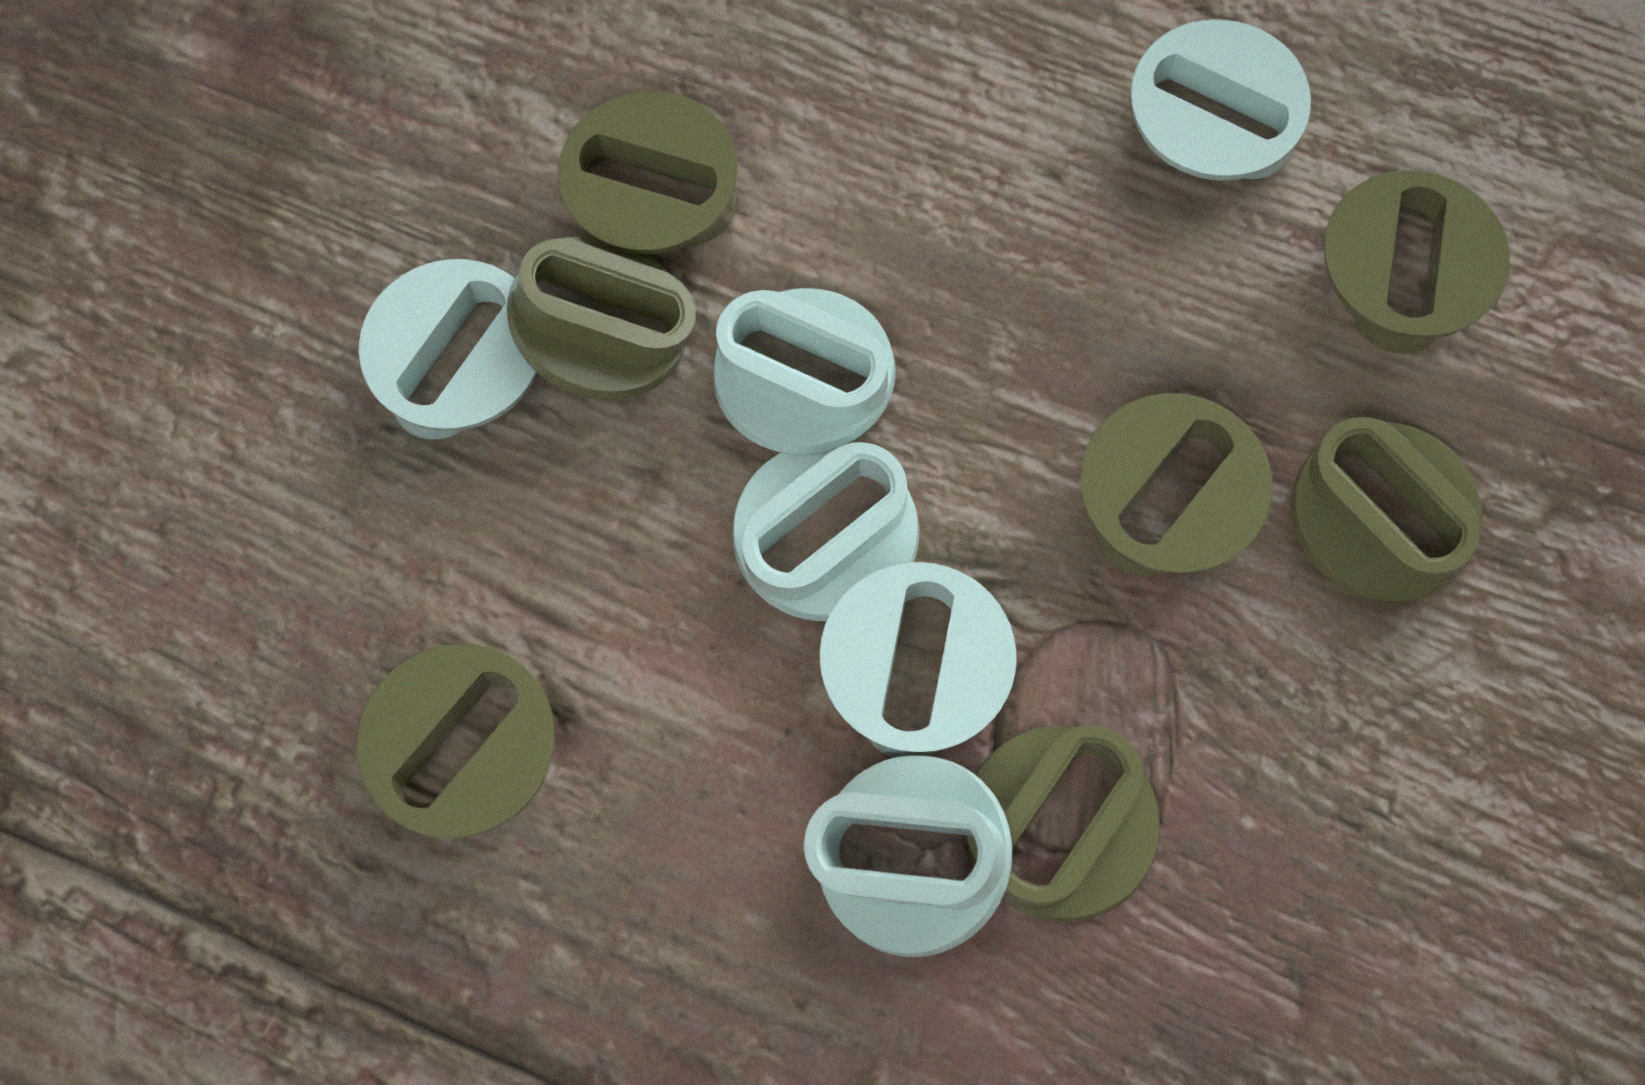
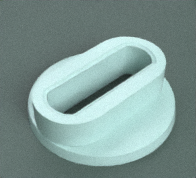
(1237, 69)
(414, 325)
(784, 406)
(794, 488)
(862, 645)
(908, 911)

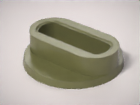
(658, 135)
(1465, 261)
(589, 349)
(1131, 453)
(1356, 540)
(417, 712)
(1115, 847)

